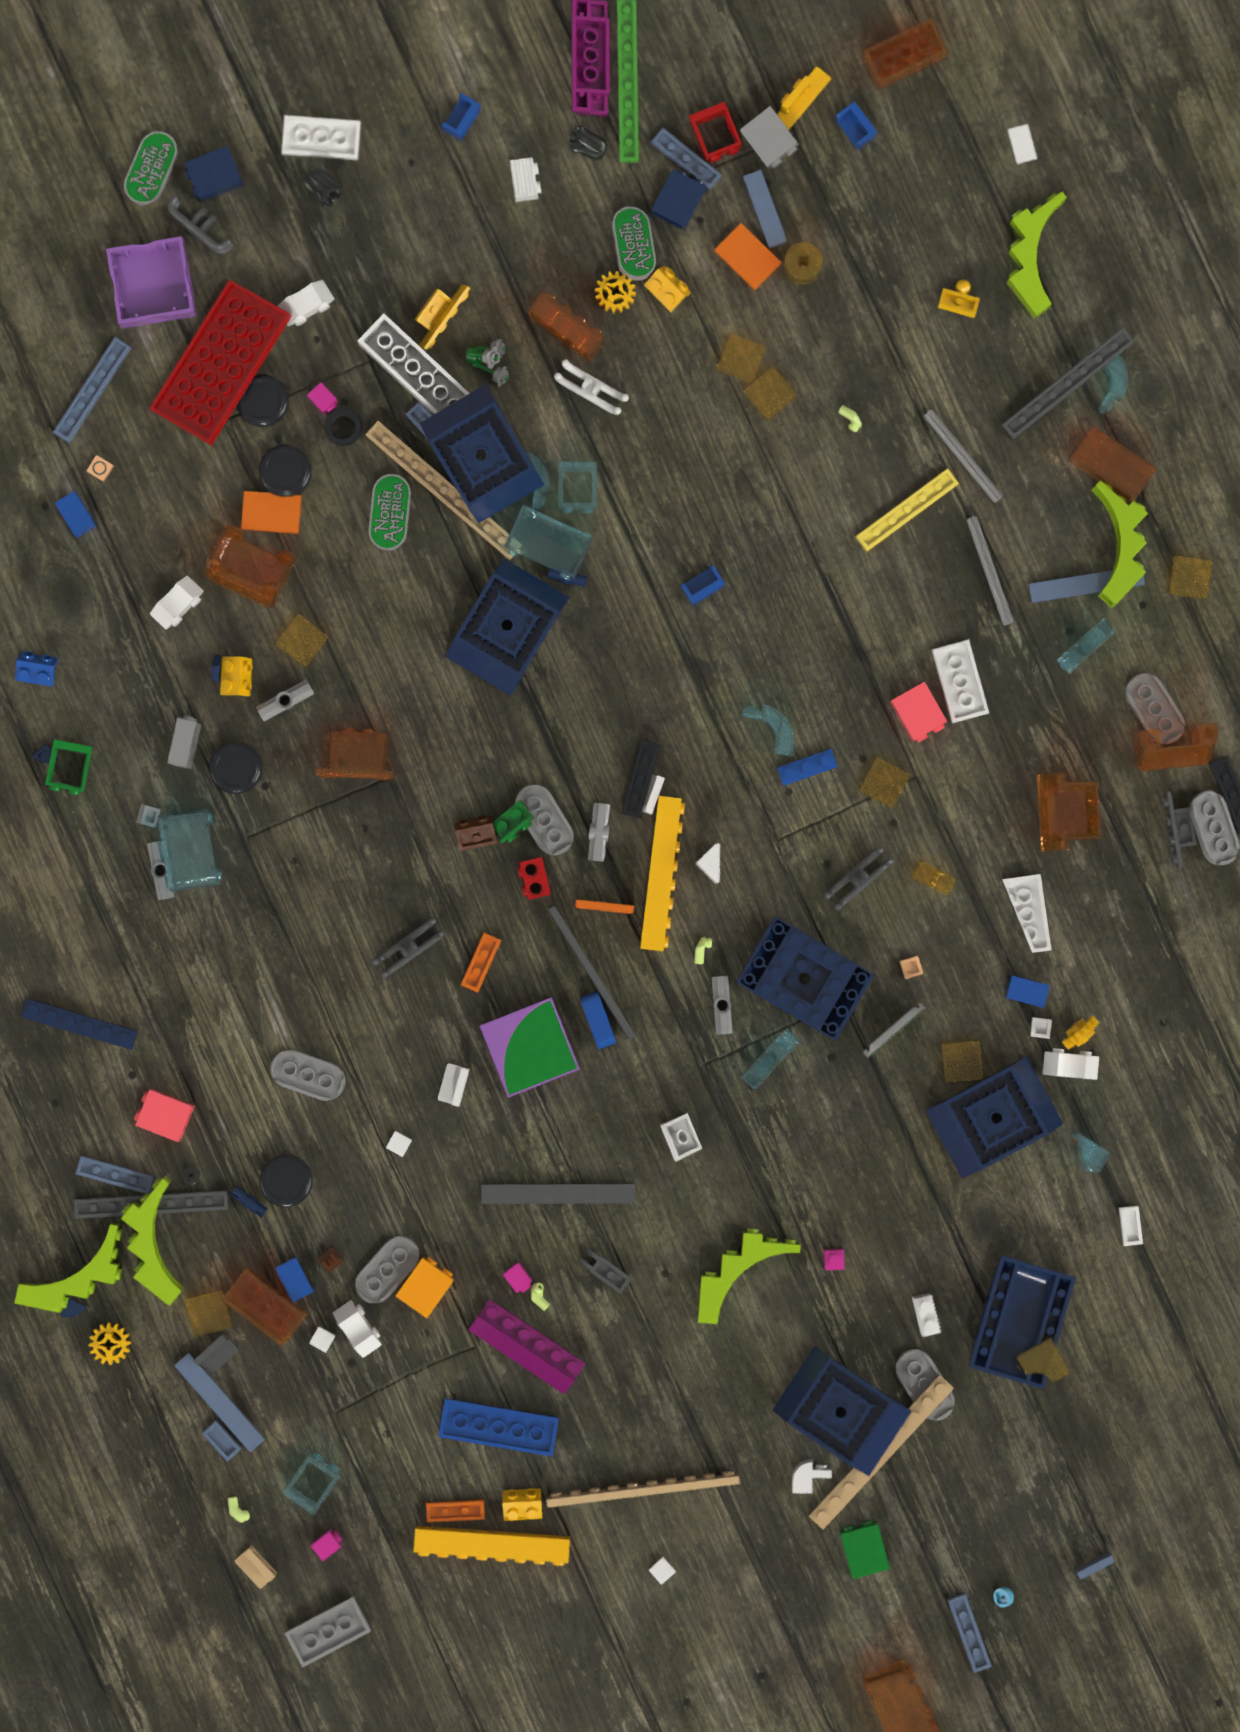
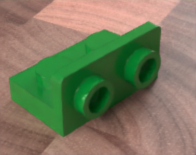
(512, 821)

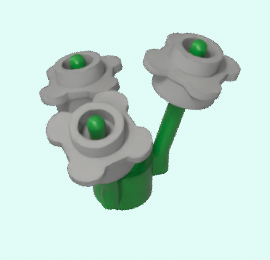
(490, 357)

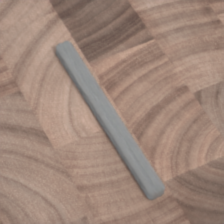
(963, 456)
(989, 570)

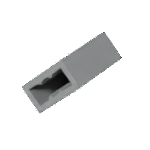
(770, 137)
(184, 742)

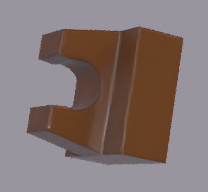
(330, 1260)

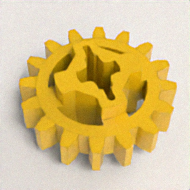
(622, 296)
(1080, 1032)
(109, 1352)

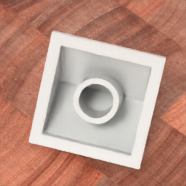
(711, 863)
(681, 1136)

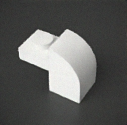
(804, 1473)

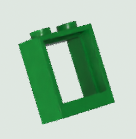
(55, 786)

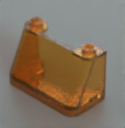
(248, 568)

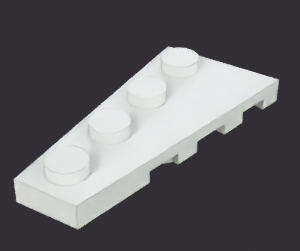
(1029, 903)

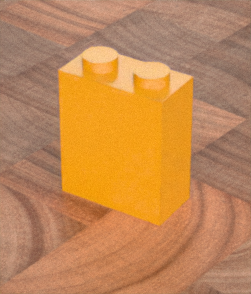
(425, 1286)

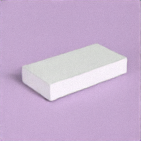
(1130, 1225)

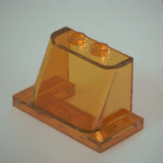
(357, 756)
(1067, 811)

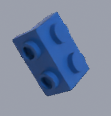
(36, 668)

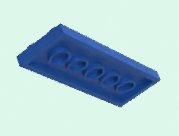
(498, 1427)

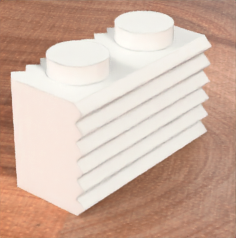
(524, 179)
(926, 1314)

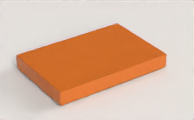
(747, 256)
(271, 513)
(604, 906)

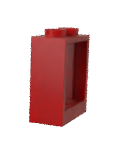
(707, 115)

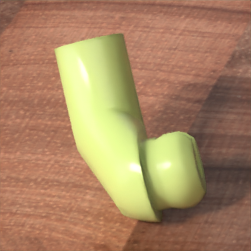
(852, 416)
(700, 949)
(537, 1296)
(235, 1511)

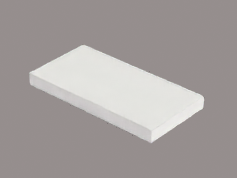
(321, 137)
(960, 681)

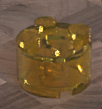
(802, 252)

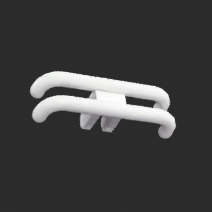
(590, 388)

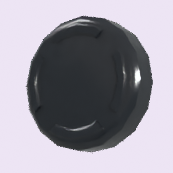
(264, 401)
(285, 471)
(236, 768)
(286, 1180)

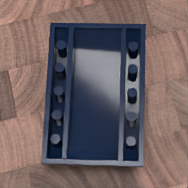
(1019, 1312)

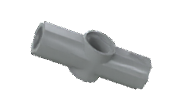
(273, 706)
(599, 832)
(161, 882)
(723, 1019)

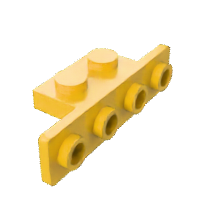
(802, 96)
(437, 313)

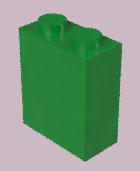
(864, 1549)

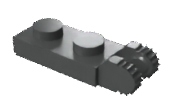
(606, 1271)

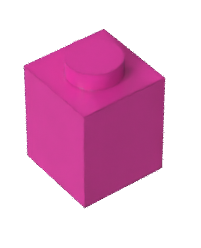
(323, 399)
(833, 1259)
(518, 1277)
(327, 1544)

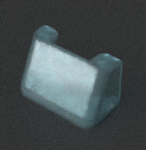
(548, 542)
(188, 850)

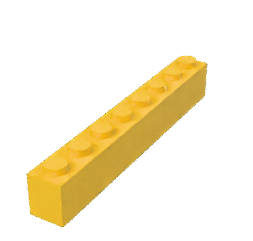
(661, 873)
(492, 1545)

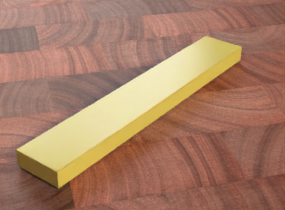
(907, 510)

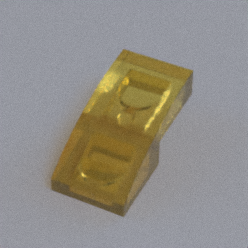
(934, 878)

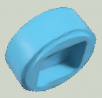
(1003, 1597)

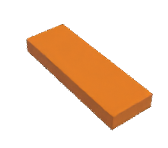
(481, 962)
(455, 1510)

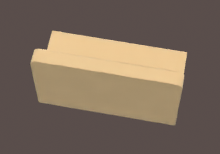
(256, 1567)

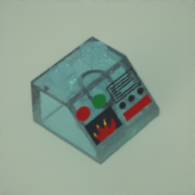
(1088, 1153)

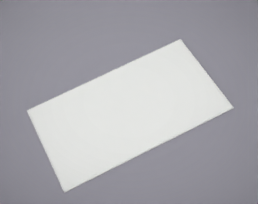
(1022, 144)

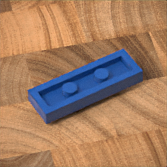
(807, 767)

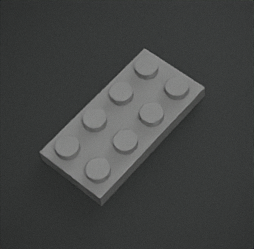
(327, 1631)

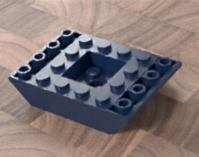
(480, 424)
(499, 654)
(833, 985)
(966, 1117)
(870, 1417)

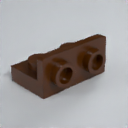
(475, 832)

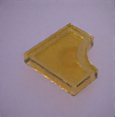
(1045, 1360)

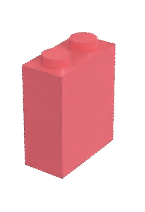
(918, 712)
(164, 1115)

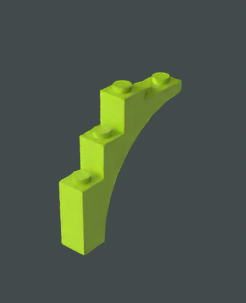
(1024, 253)
(1129, 543)
(754, 1249)
(101, 1268)
(152, 1273)

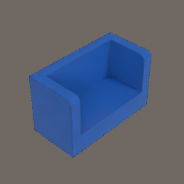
(461, 117)
(856, 125)
(75, 514)
(702, 585)
(1027, 991)
(294, 1279)

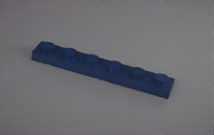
(79, 1024)

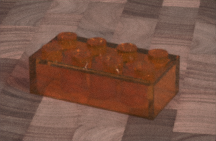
(904, 54)
(566, 327)
(1113, 464)
(265, 1306)

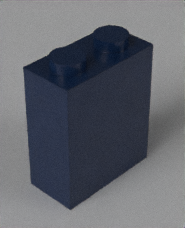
(213, 174)
(679, 199)

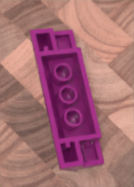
(590, 57)
(527, 1346)

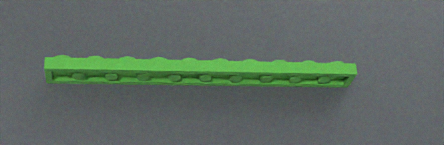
(627, 81)

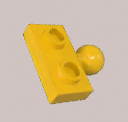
(958, 301)

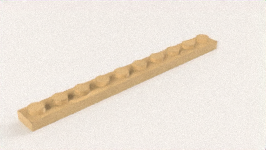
(436, 485)
(854, 1479)
(650, 1488)

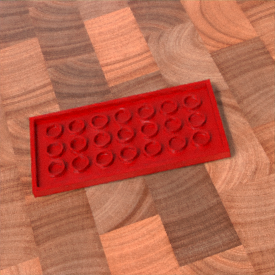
(220, 362)

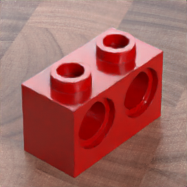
(539, 877)

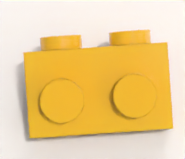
(667, 288)
(236, 676)
(522, 1504)

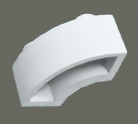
(307, 302)
(177, 603)
(1071, 1065)
(357, 1328)

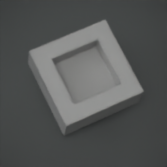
(148, 815)

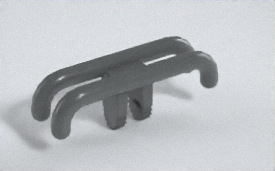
(199, 233)
(858, 878)
(408, 947)

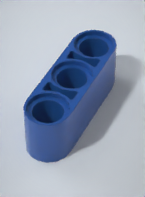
(597, 1020)

